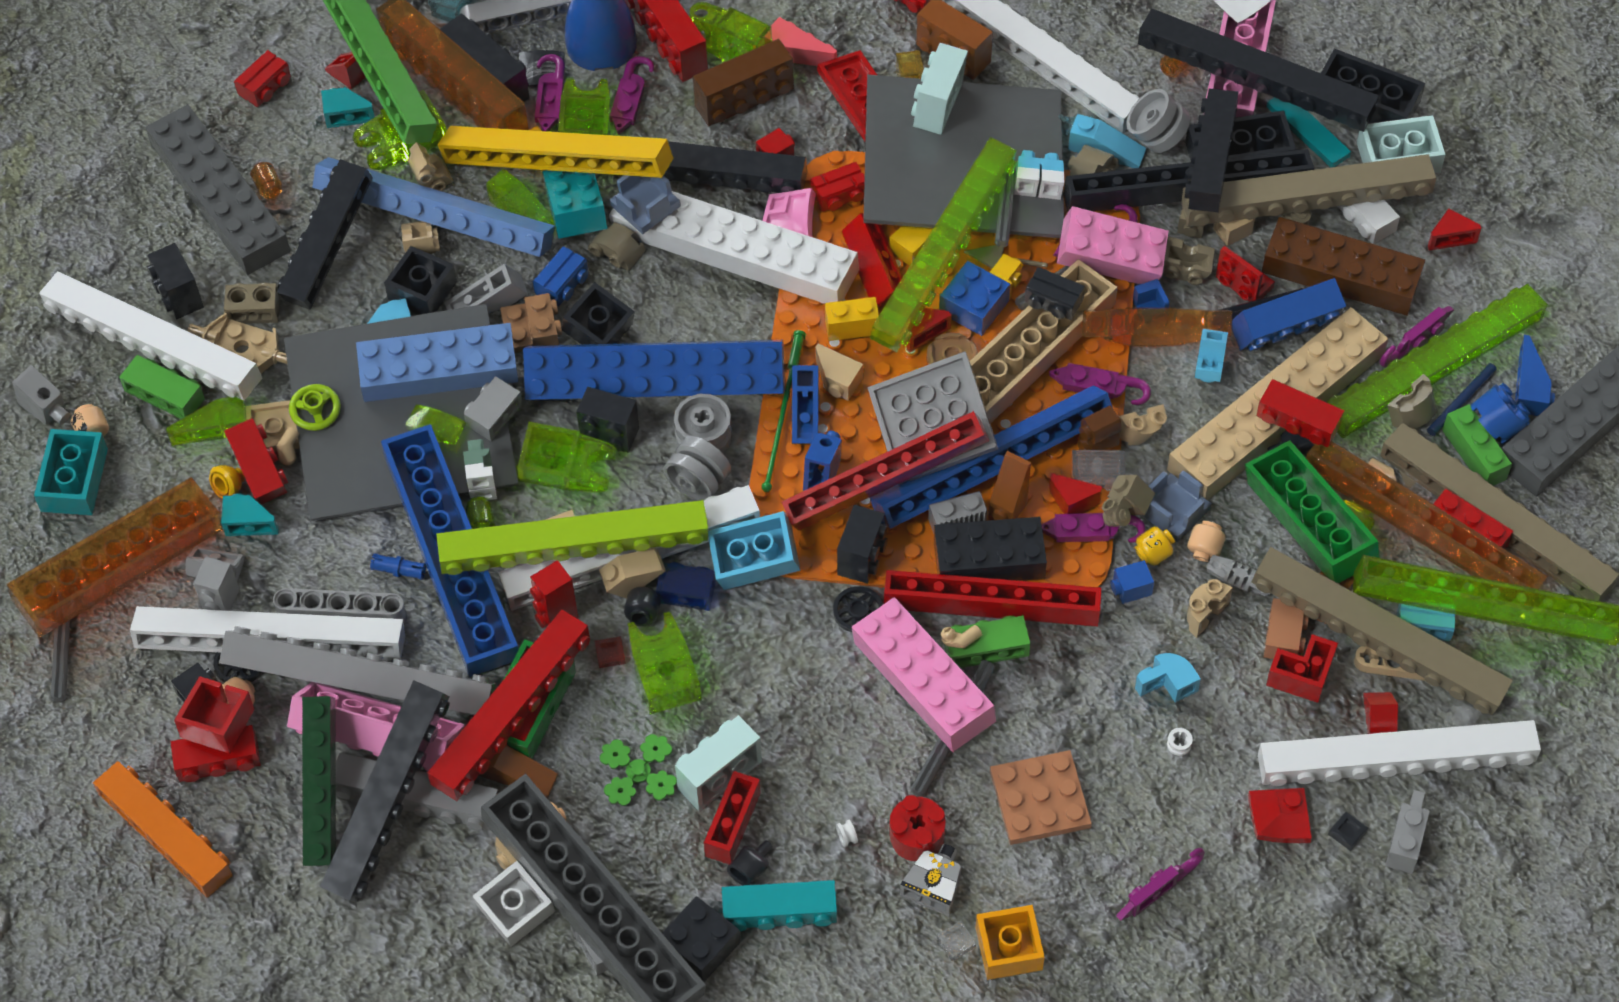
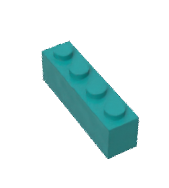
(780, 905)

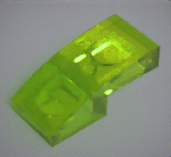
(445, 426)

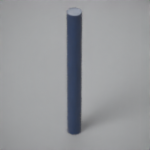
(1462, 398)

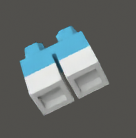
(1048, 169)

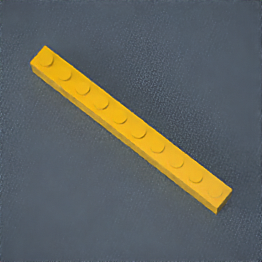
(556, 151)

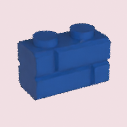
(561, 275)

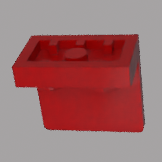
(1242, 276)

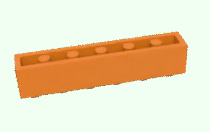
(163, 829)

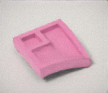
(791, 210)

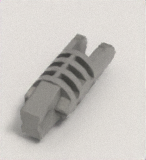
(1234, 574)

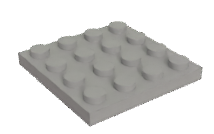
(927, 400)

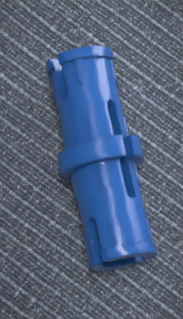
(398, 566)

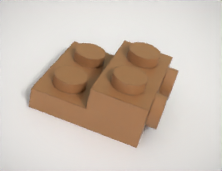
(533, 322)

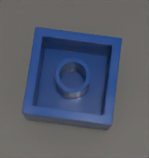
(975, 297)

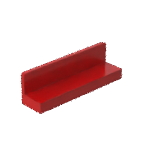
(876, 261)

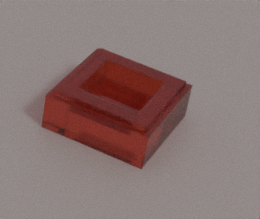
(610, 652)

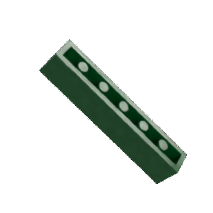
(318, 780)

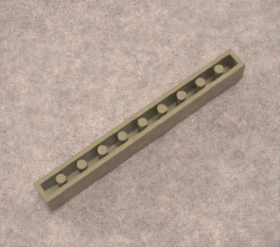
(1318, 189)
(1531, 535)
(1381, 631)

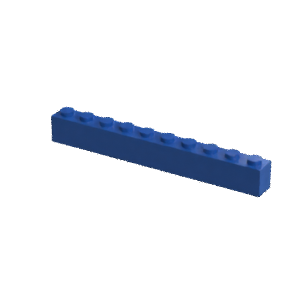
(1021, 439)

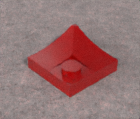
(1280, 815)

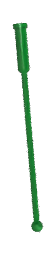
(799, 337)

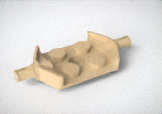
(232, 334)

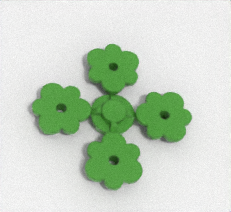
(638, 770)

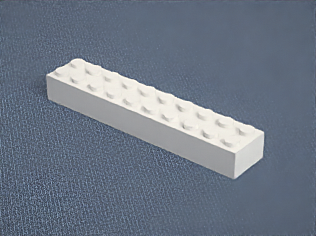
(752, 249)

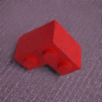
(1304, 674)

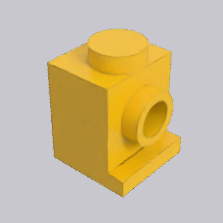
(1009, 270)

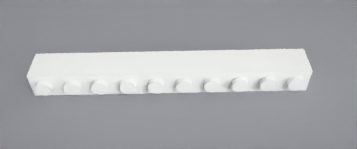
(1052, 60)
(151, 336)
(721, 511)
(205, 630)
(1398, 753)

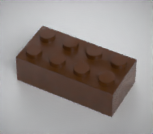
(743, 82)

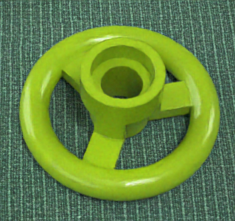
(312, 395)

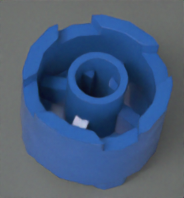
(1500, 413)

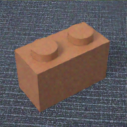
(1285, 629)

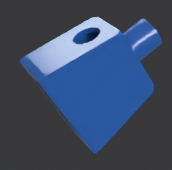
(823, 451)

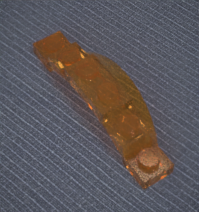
(1154, 325)

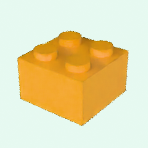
(1009, 942)

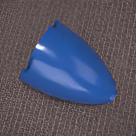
(599, 33)

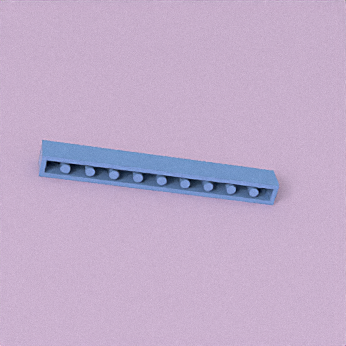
(449, 211)

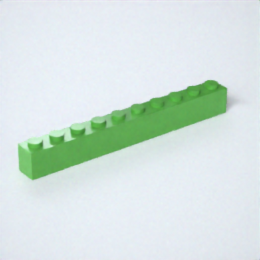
(383, 70)

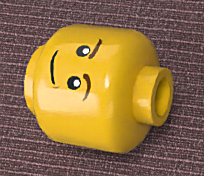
(1154, 545)

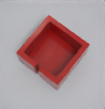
(210, 719)

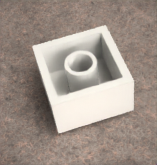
(514, 903)

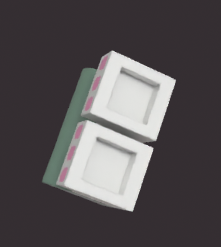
(479, 470)

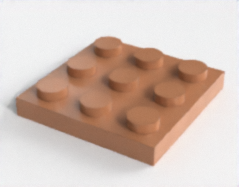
(1040, 797)

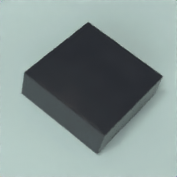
(1348, 831)

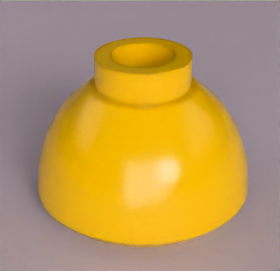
(226, 480)

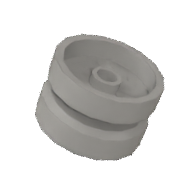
(1158, 120)
(704, 418)
(697, 468)

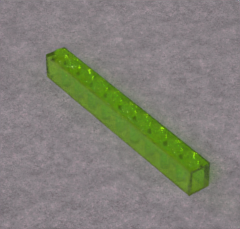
(943, 245)
(1439, 356)
(1487, 600)

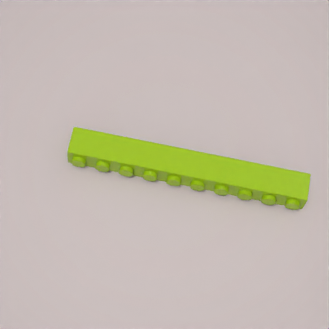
(572, 537)

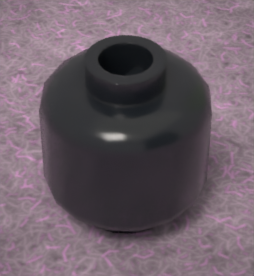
(642, 606)

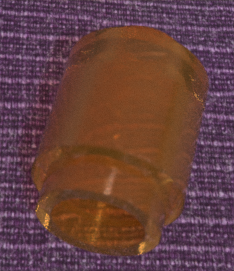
(1172, 66)
(266, 180)

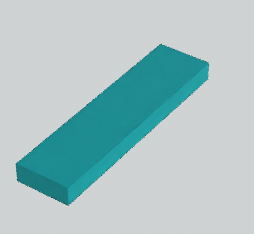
(1312, 132)

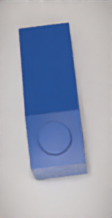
(1533, 381)
(805, 403)

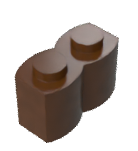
(1100, 430)

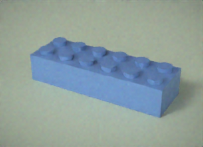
(436, 362)

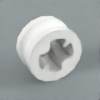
(1179, 733)
(846, 833)

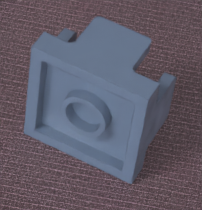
(644, 200)
(1176, 503)

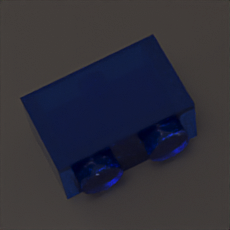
(686, 586)

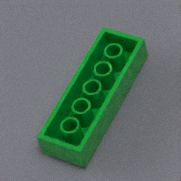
(1311, 511)

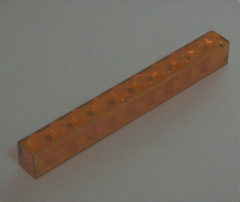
(1420, 518)

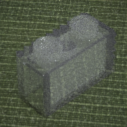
(1098, 466)

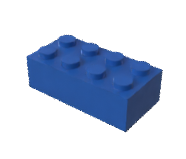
(1288, 315)

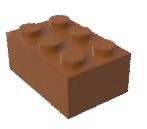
(947, 25)

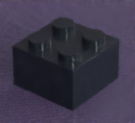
(421, 280)
(174, 281)
(597, 318)
(608, 418)
(861, 544)
(702, 937)

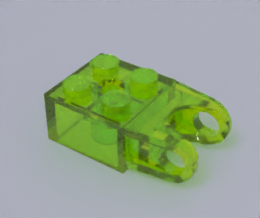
(730, 31)
(584, 110)
(389, 142)
(562, 459)
(664, 667)

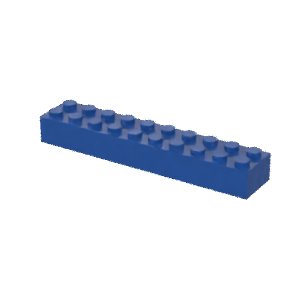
(655, 369)
(433, 508)

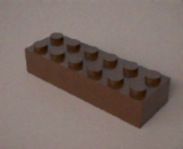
(1360, 268)

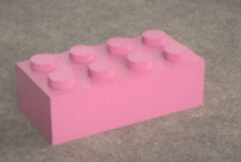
(1113, 246)

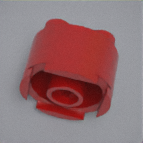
(921, 814)

